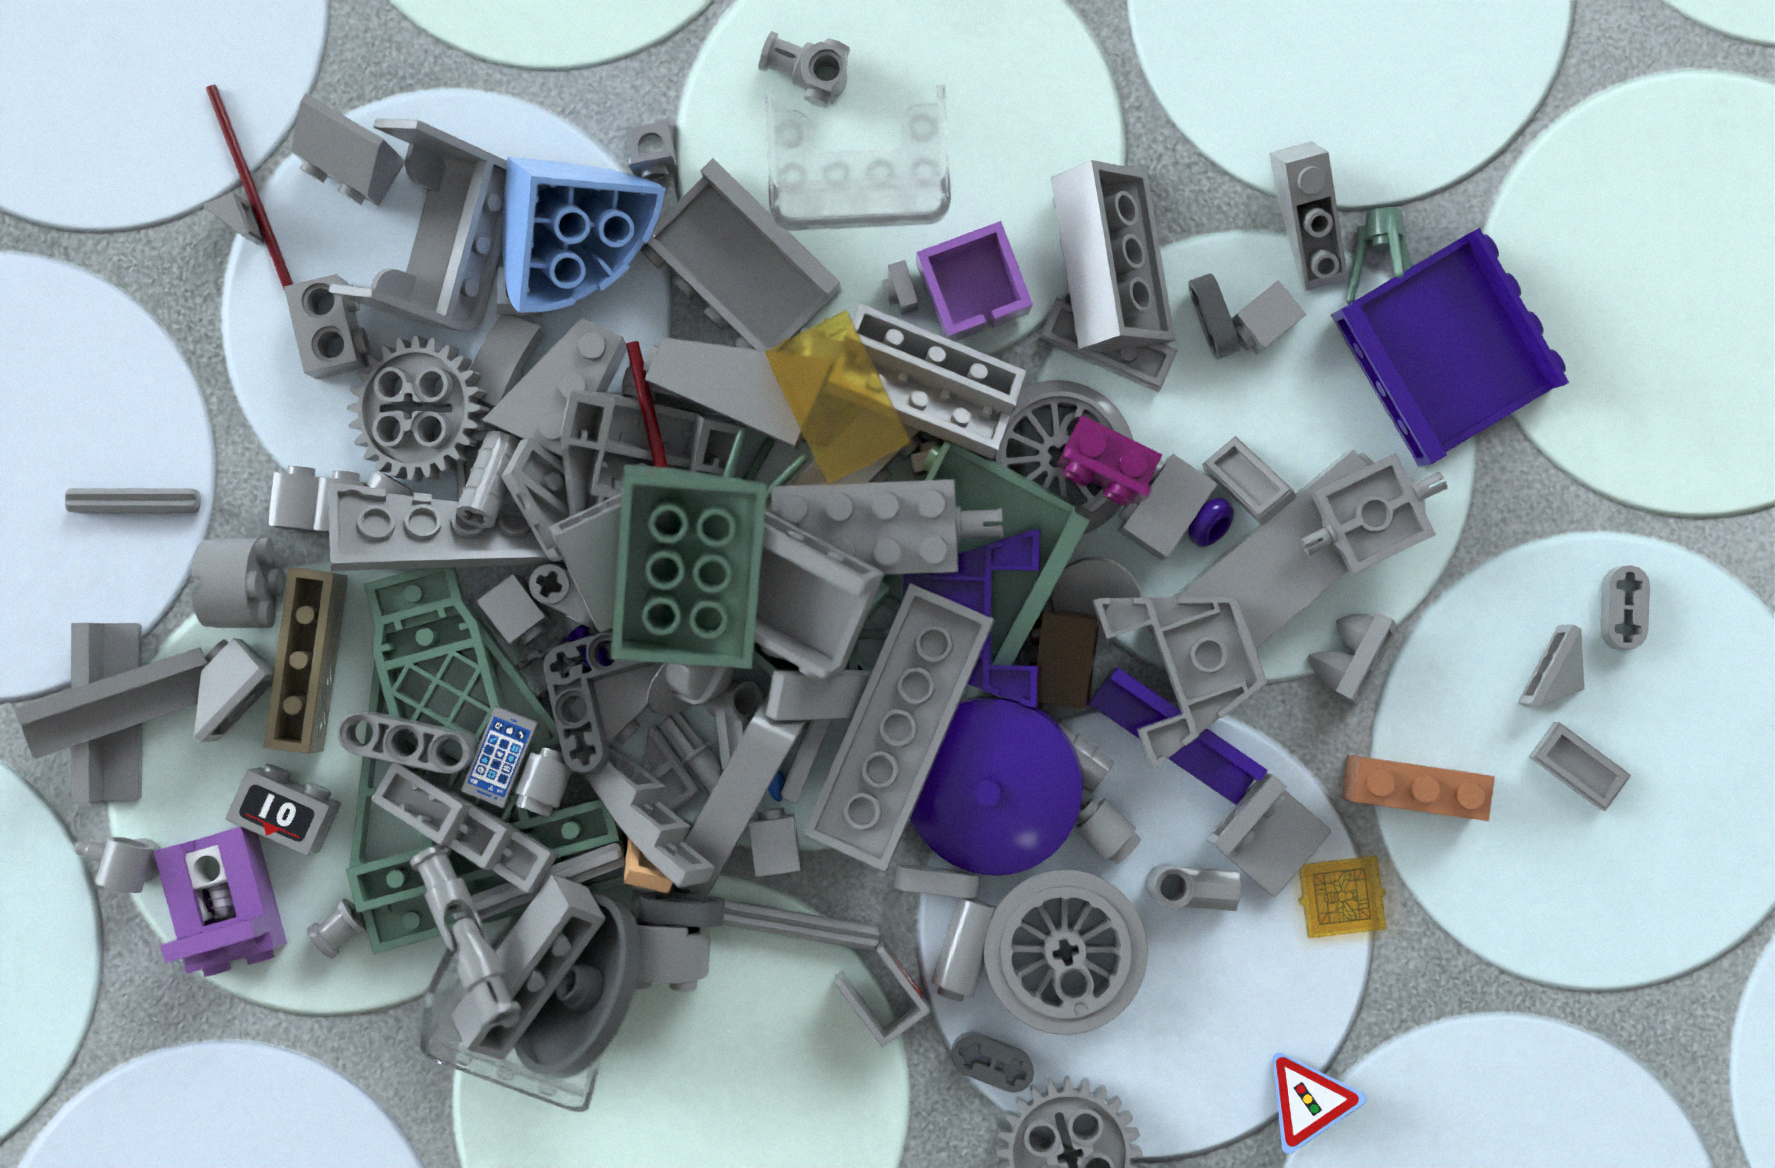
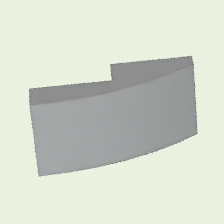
(503, 356)

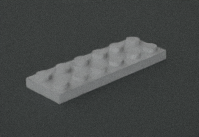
(898, 727)

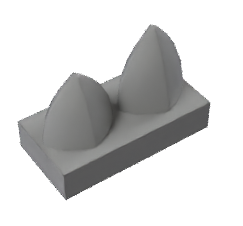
(1352, 674)

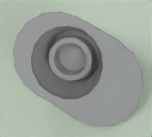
(684, 685)

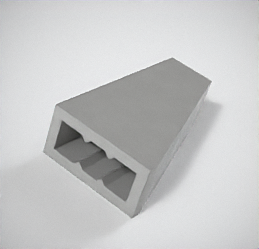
(727, 382)

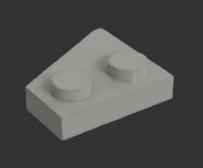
(539, 490)

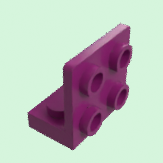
(1110, 461)

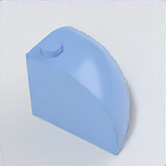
(571, 229)

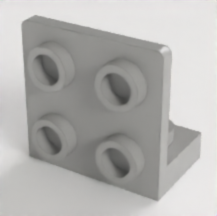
(1269, 834)

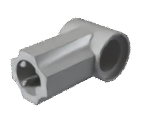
(733, 714)
(1197, 887)

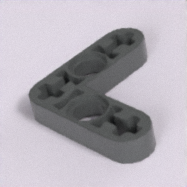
(581, 684)

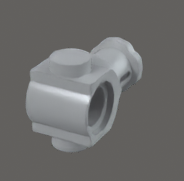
(803, 64)

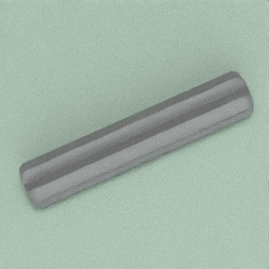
(132, 500)

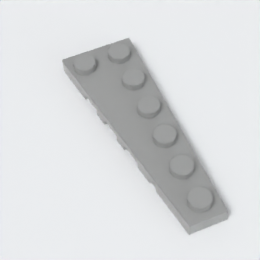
(420, 532)

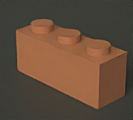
(1418, 787)

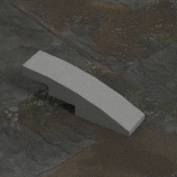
(635, 805)
(464, 827)

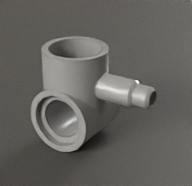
(123, 862)

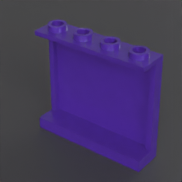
(1450, 347)

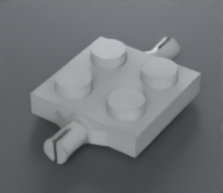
(1373, 514)

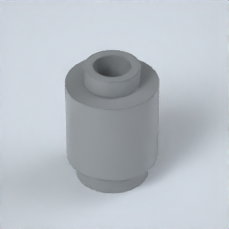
(543, 782)
(1107, 830)

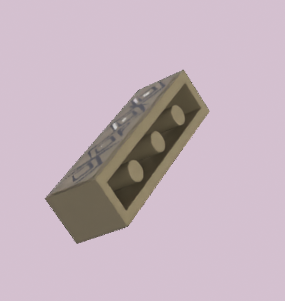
(305, 661)

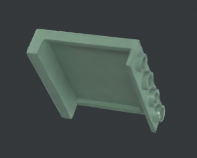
(1025, 506)

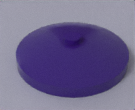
(1000, 788)

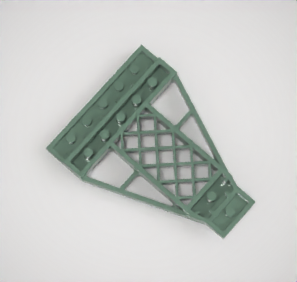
(417, 621)

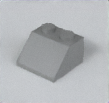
(344, 152)

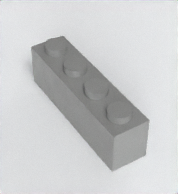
(534, 962)

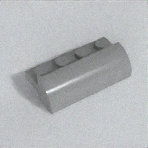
(941, 382)

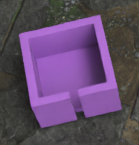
(973, 282)

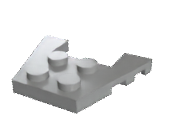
(1205, 657)

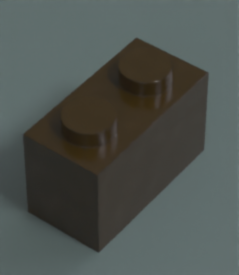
(1065, 657)

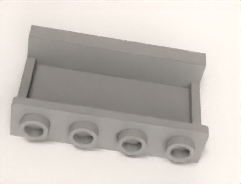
(740, 262)
(810, 599)

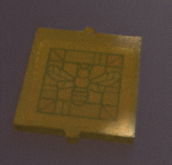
(1342, 896)

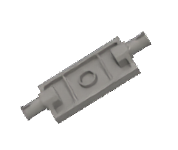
(887, 524)

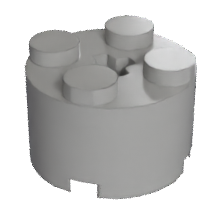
(236, 583)
(673, 955)

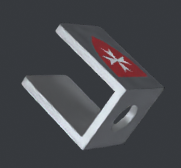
(888, 1033)

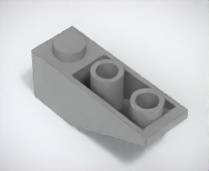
(1310, 213)

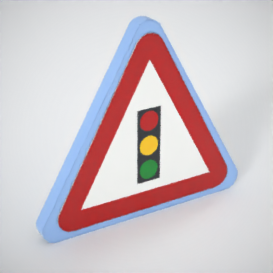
(1309, 1101)

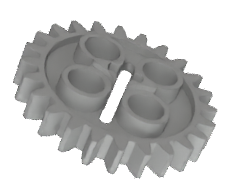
(415, 449)
(1106, 1140)

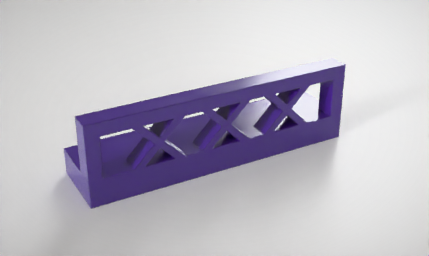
(1205, 758)

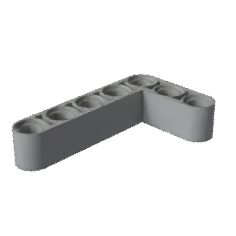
(740, 791)

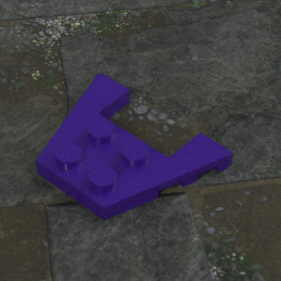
(973, 589)

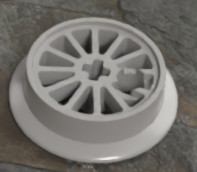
(1084, 402)
(1077, 1011)

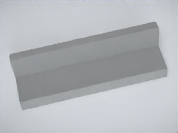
(111, 703)
(111, 764)

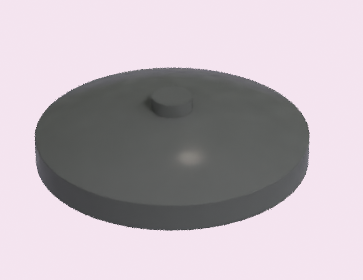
(588, 1001)

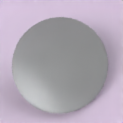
(1092, 579)

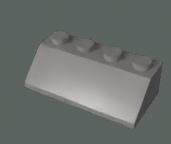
(1112, 257)

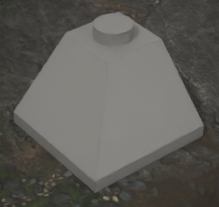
(229, 687)

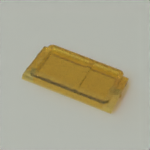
(837, 397)

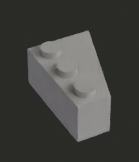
(536, 405)

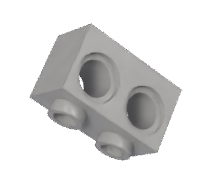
(316, 331)

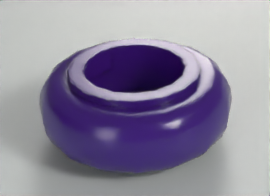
(1211, 522)

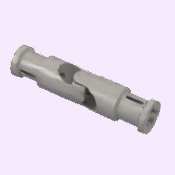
(477, 961)

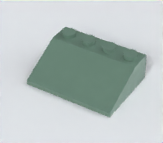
(688, 568)

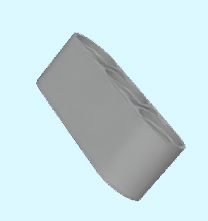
(386, 742)

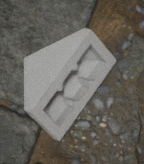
(1558, 671)

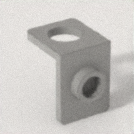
(656, 164)

